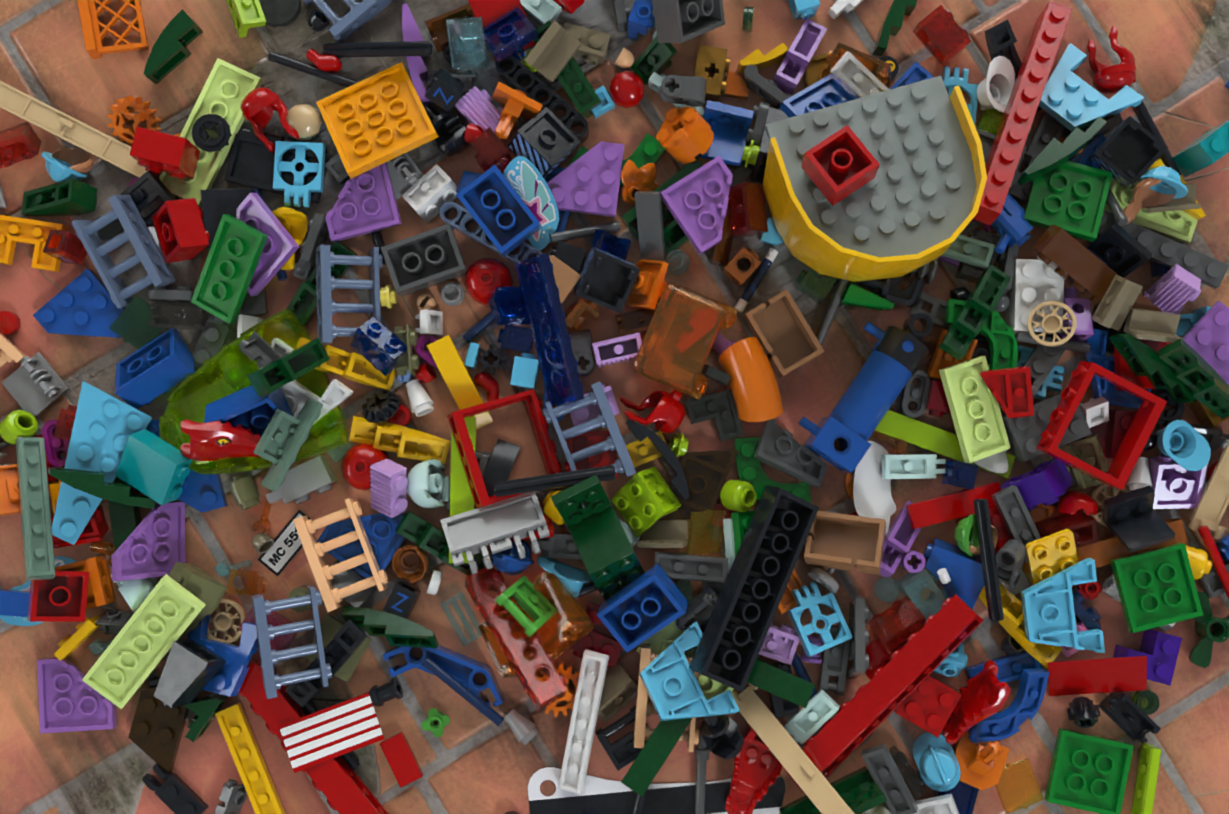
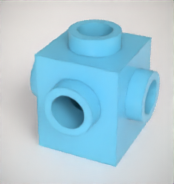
(953, 663)

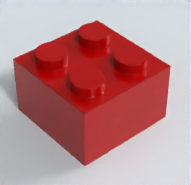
(164, 153)
(840, 165)
(180, 230)
(59, 598)
(929, 705)

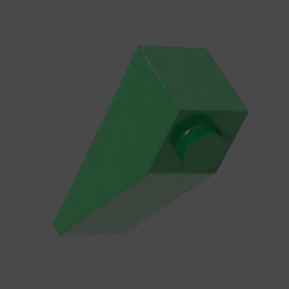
(60, 199)

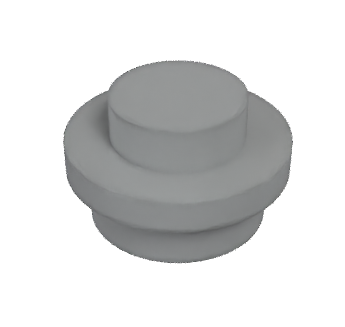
(452, 294)

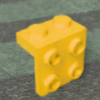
(1049, 555)

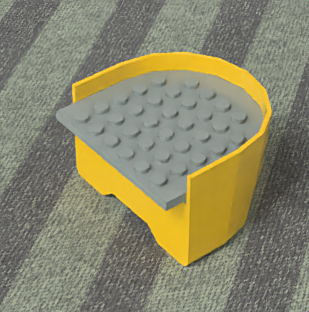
(912, 208)

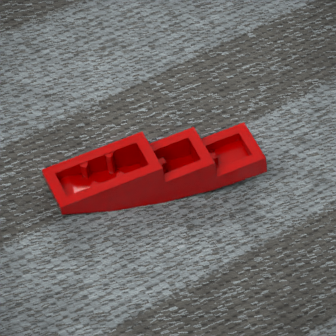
(949, 506)

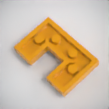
(27, 232)

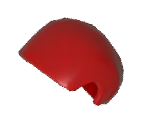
(626, 89)
(1075, 501)

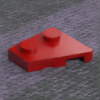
(1011, 390)

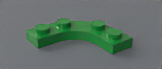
(648, 151)
(997, 333)
(751, 471)

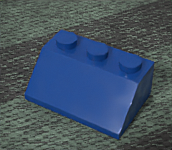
(153, 369)
(247, 409)

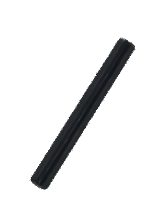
(378, 49)
(552, 481)
(988, 559)

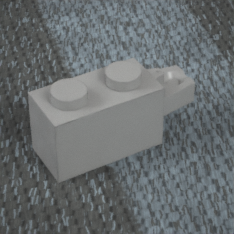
(303, 481)

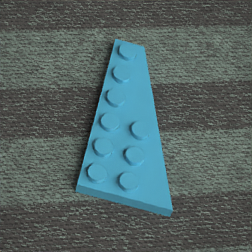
(95, 444)

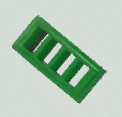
(862, 298)

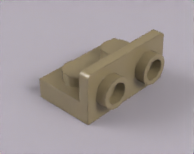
(593, 44)

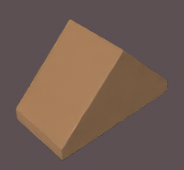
(564, 277)

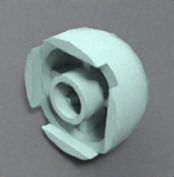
(427, 484)
(136, 590)

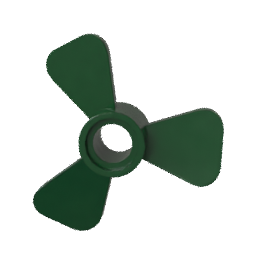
(1202, 652)

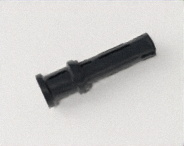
(385, 692)

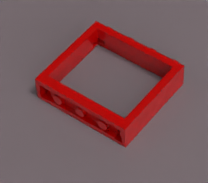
(1133, 441)
(466, 451)

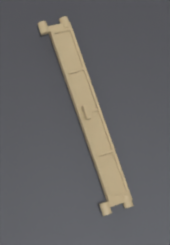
(69, 129)
(1214, 499)
(789, 753)

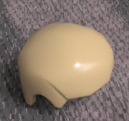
(305, 121)

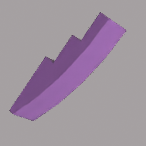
(415, 63)

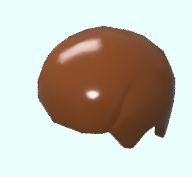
(410, 563)

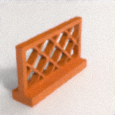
(92, 32)

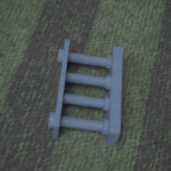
(357, 17)
(142, 241)
(326, 283)
(605, 419)
(268, 632)

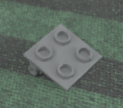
(403, 174)
(35, 384)

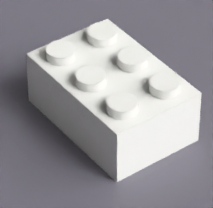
(1031, 286)

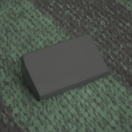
(347, 578)

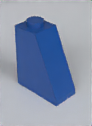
(963, 569)

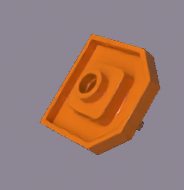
(515, 105)
(648, 284)
(10, 490)
(980, 762)

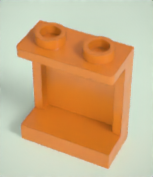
(100, 584)

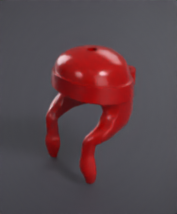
(1112, 78)
(259, 108)
(667, 413)

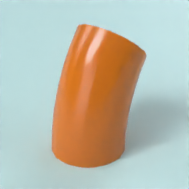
(752, 381)

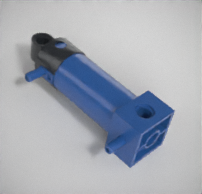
(870, 394)

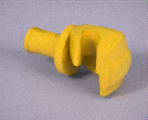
(296, 224)

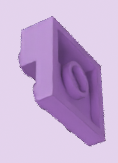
(1175, 485)

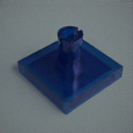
(509, 35)

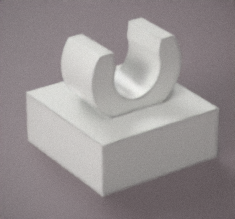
(430, 322)
(1095, 411)

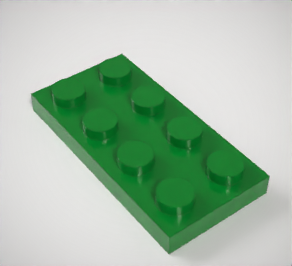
(229, 268)

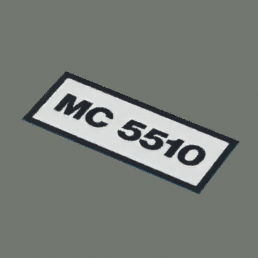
(284, 548)

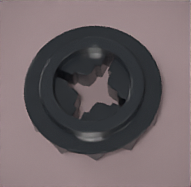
(211, 122)
(389, 406)
(1171, 414)

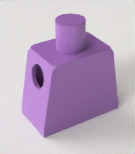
(1082, 311)

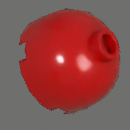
(484, 278)
(357, 464)

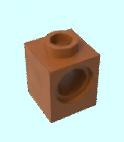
(735, 273)

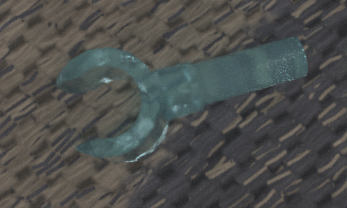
(223, 568)
(98, 646)

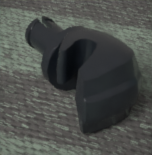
(449, 131)
(888, 289)
(722, 736)

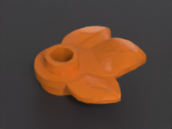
(637, 179)

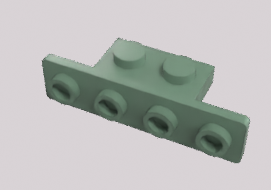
(283, 440)

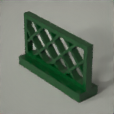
(856, 789)

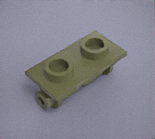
(408, 360)

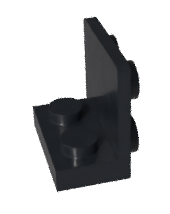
(1135, 521)

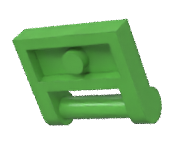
(531, 601)

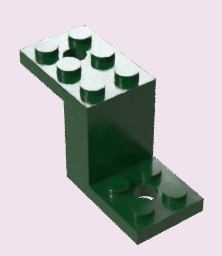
(598, 536)

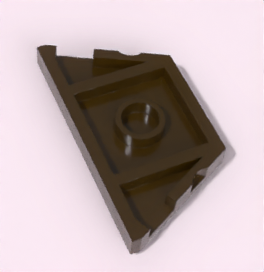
(705, 478)
(158, 728)

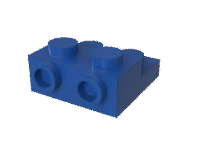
(640, 18)

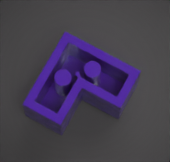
(1042, 483)
(1161, 654)

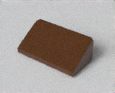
(721, 251)

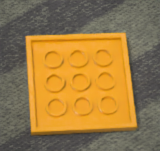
(376, 120)

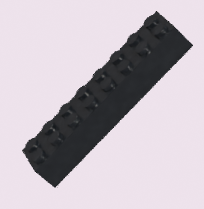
(754, 588)

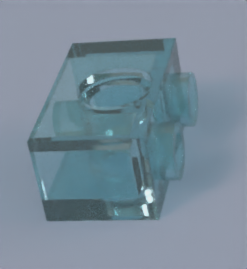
(466, 43)
(912, 586)

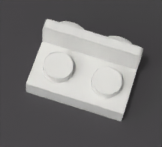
(431, 193)

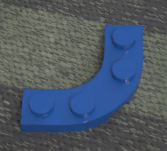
(1025, 706)

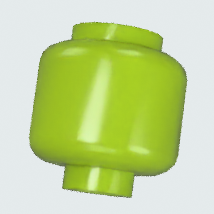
(18, 424)
(738, 495)

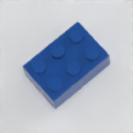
(499, 210)
(642, 608)

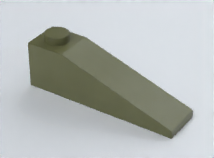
(200, 585)

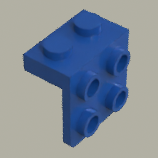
(730, 131)

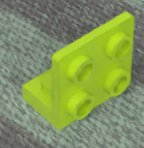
(645, 500)

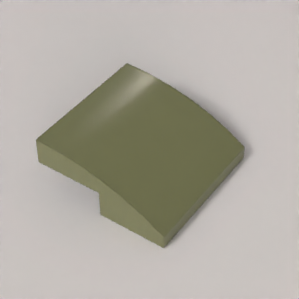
(1090, 451)
(329, 628)

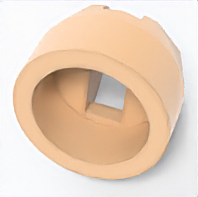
(625, 59)
(431, 304)

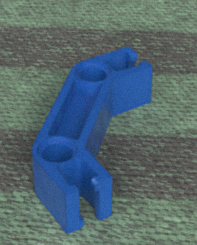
(456, 664)

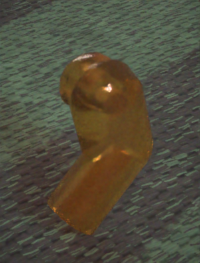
(104, 548)

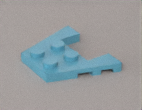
(1074, 100)
(1051, 613)
(675, 687)

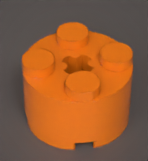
(685, 134)

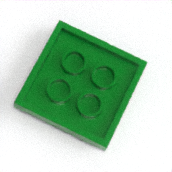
(1069, 198)
(1156, 587)
(1088, 772)

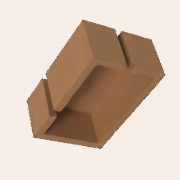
(783, 333)
(846, 542)

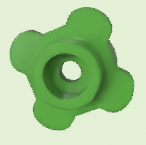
(434, 714)

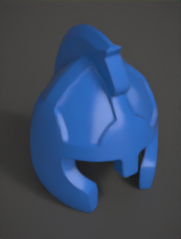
(510, 562)

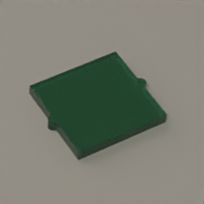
(134, 323)

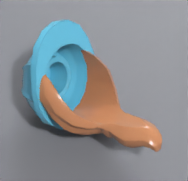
(68, 164)
(1155, 189)

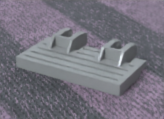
(495, 526)

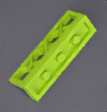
(246, 15)

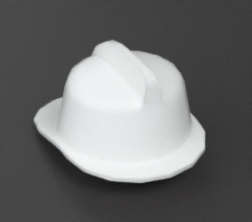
(997, 86)

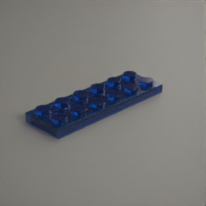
(549, 329)

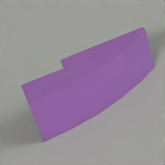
(799, 56)
(897, 541)

